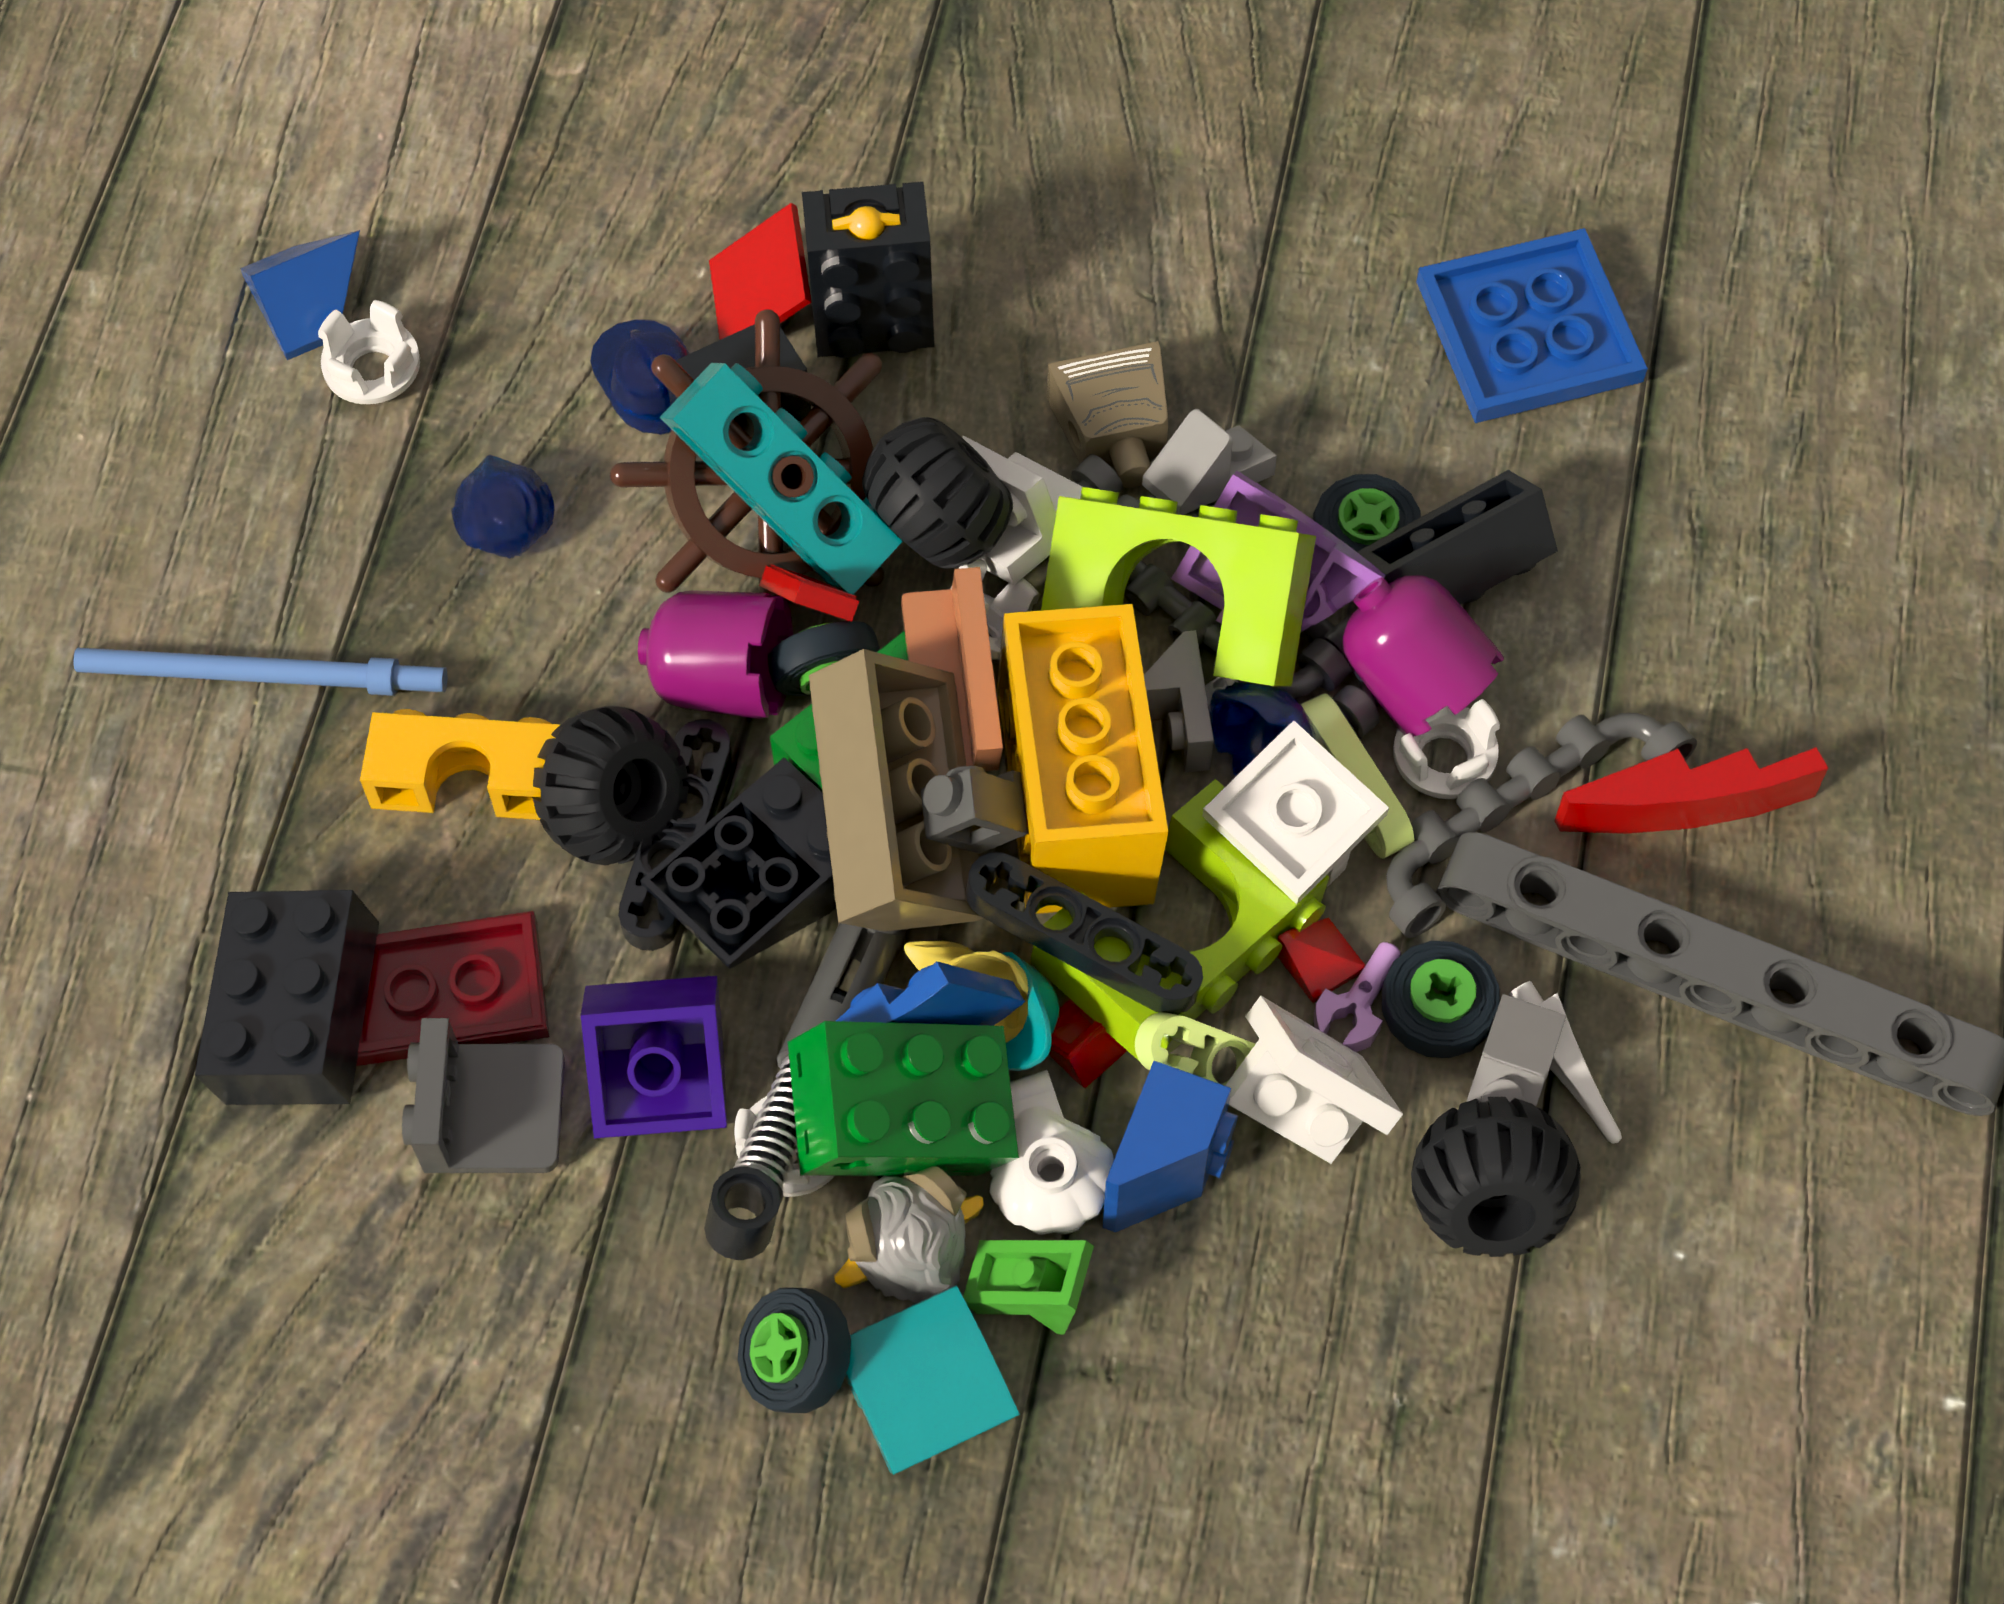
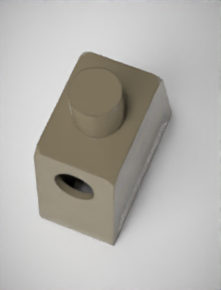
(1113, 407)

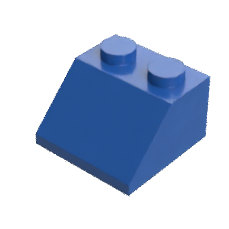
(1169, 1146)

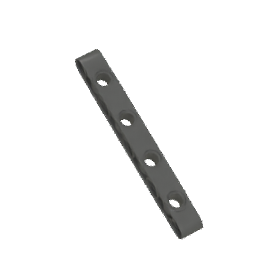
(1725, 973)

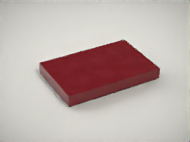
(469, 971)

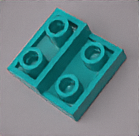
(926, 1380)

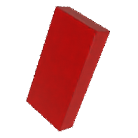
(809, 592)

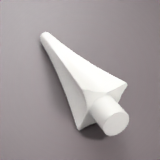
(1571, 1067)

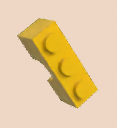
(415, 753)

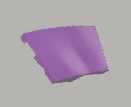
(1336, 568)

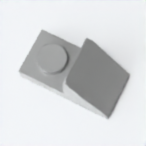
(1202, 461)
(1179, 694)
(1517, 1052)

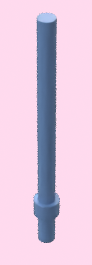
(379, 675)

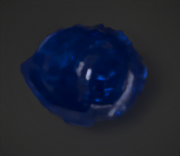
(502, 508)
(1250, 718)

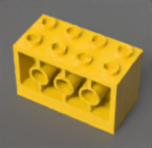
(1084, 751)

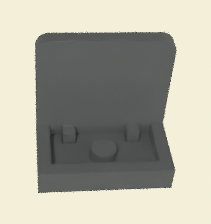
(483, 1104)

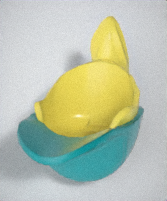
(1031, 1024)

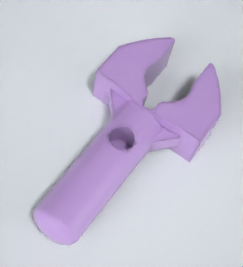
(1358, 1000)

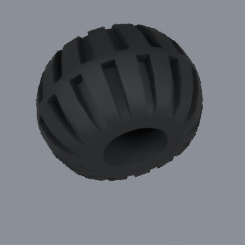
(937, 493)
(609, 784)
(1496, 1177)

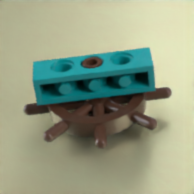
(770, 472)

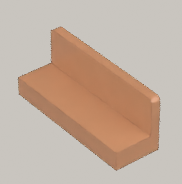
(952, 634)

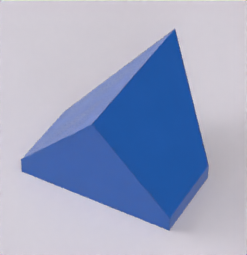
(302, 288)

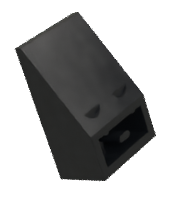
(752, 868)

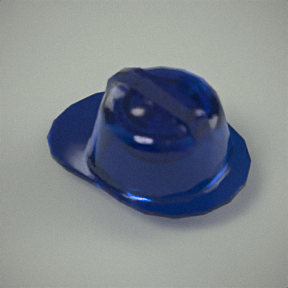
(624, 371)

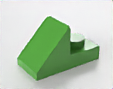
(1029, 1279)

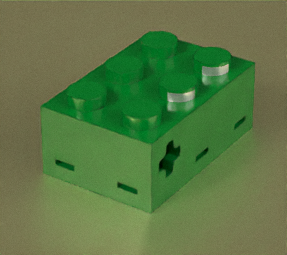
(901, 1099)

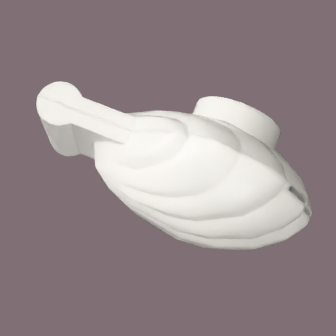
(1059, 1165)

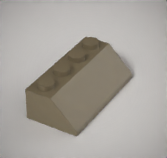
(879, 741)

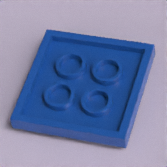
(1530, 325)

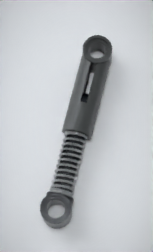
(759, 1176)

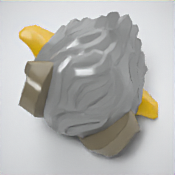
(909, 1235)

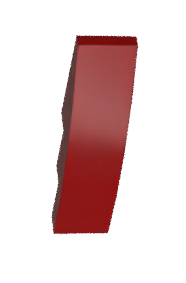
(1670, 796)

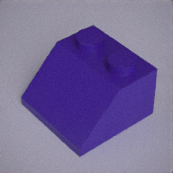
(654, 1056)

